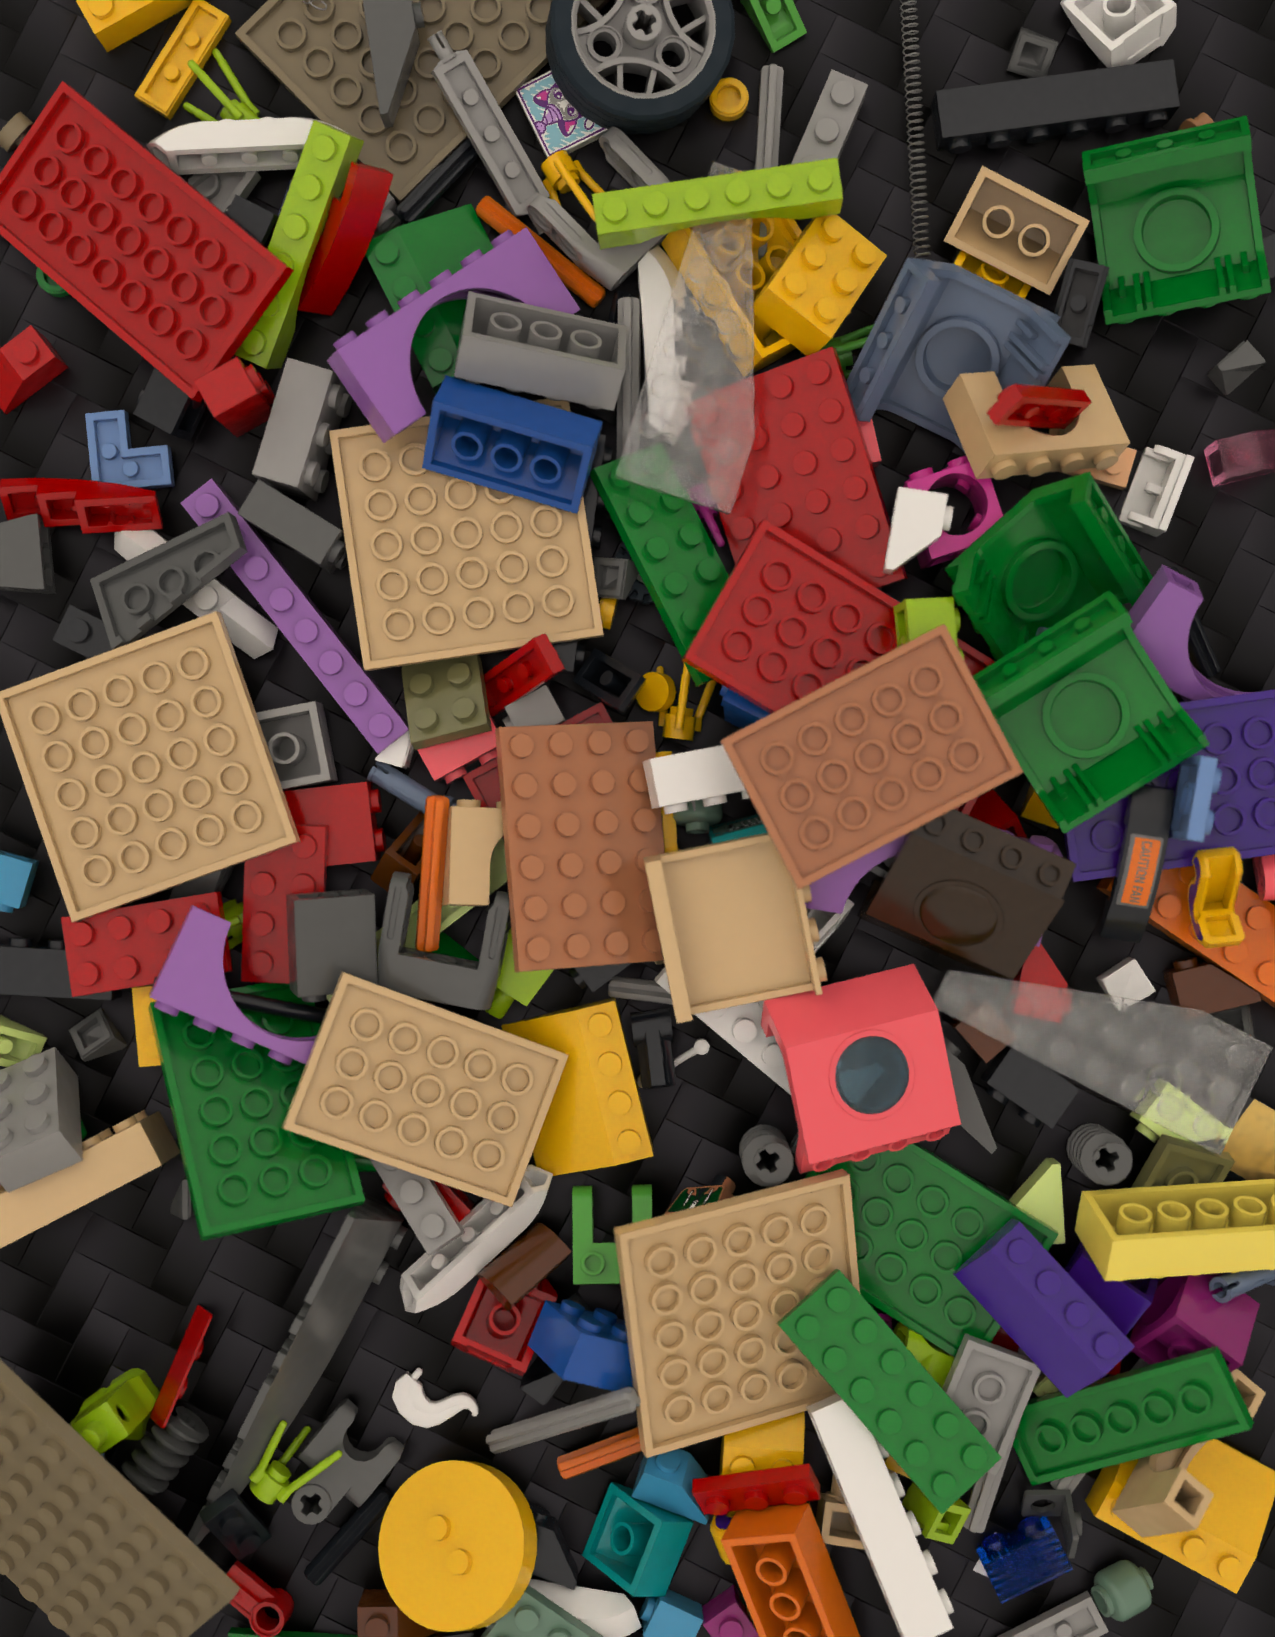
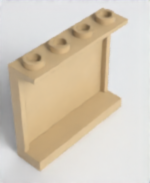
(732, 926)

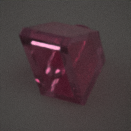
(1241, 456)

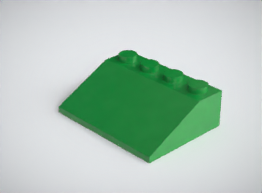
(413, 256)

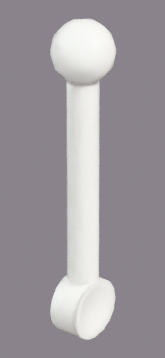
(700, 1047)

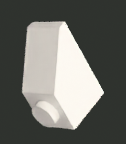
(915, 525)

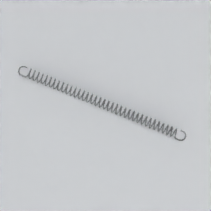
(914, 121)

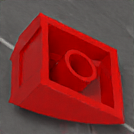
(500, 1334)

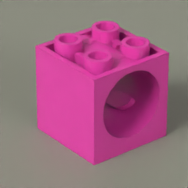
(980, 493)

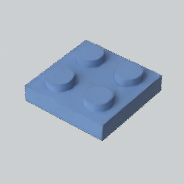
(1192, 798)

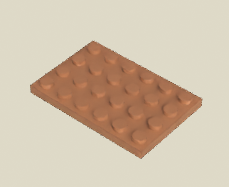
(871, 756)
(577, 843)

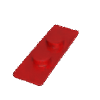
(176, 1379)

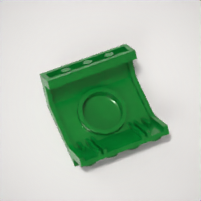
(1177, 221)
(1045, 563)
(1087, 712)

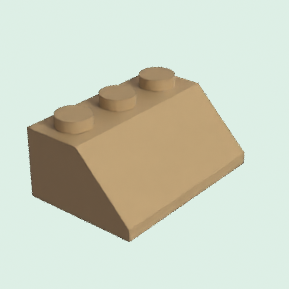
(1016, 230)

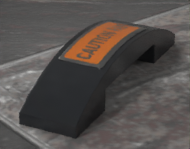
(1138, 864)

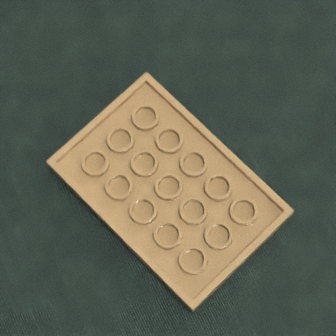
(425, 1090)

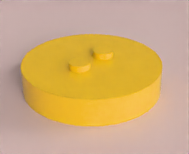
(457, 1546)

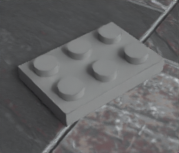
(991, 1389)

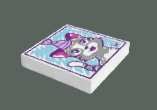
(554, 118)

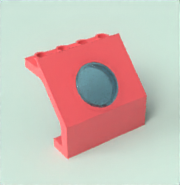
(863, 1067)

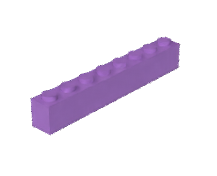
(304, 624)

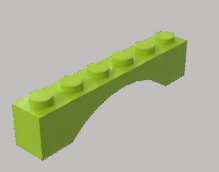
(316, 181)
(773, 192)

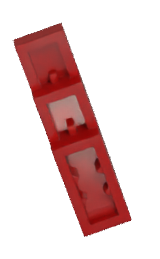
(345, 238)
(87, 503)

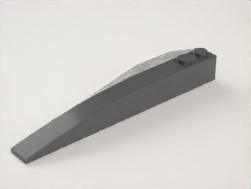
(328, 1310)

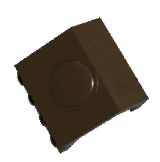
(970, 893)

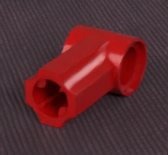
(256, 1595)

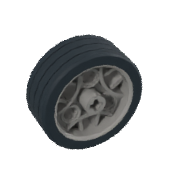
(638, 36)

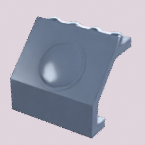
(943, 326)

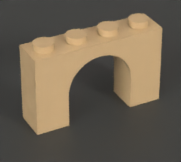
(1002, 451)
(469, 848)
(1162, 1493)

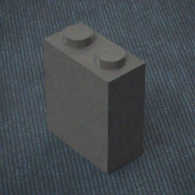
(295, 527)
(330, 936)

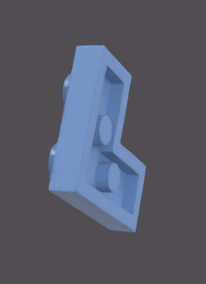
(115, 459)

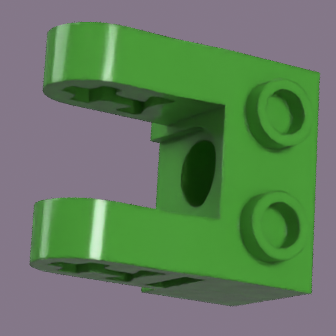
(598, 1261)

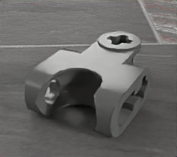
(350, 1476)

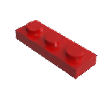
(1038, 406)
(521, 673)
(756, 1489)

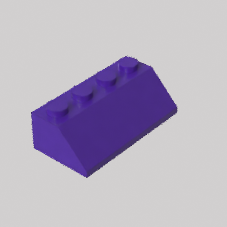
(1043, 1309)

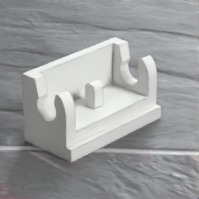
(1155, 490)

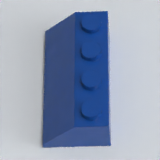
(510, 444)

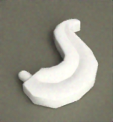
(422, 1411)

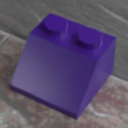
(1119, 1300)

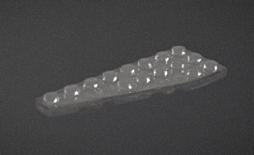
(699, 389)
(1144, 1055)

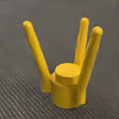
(565, 175)
(680, 721)

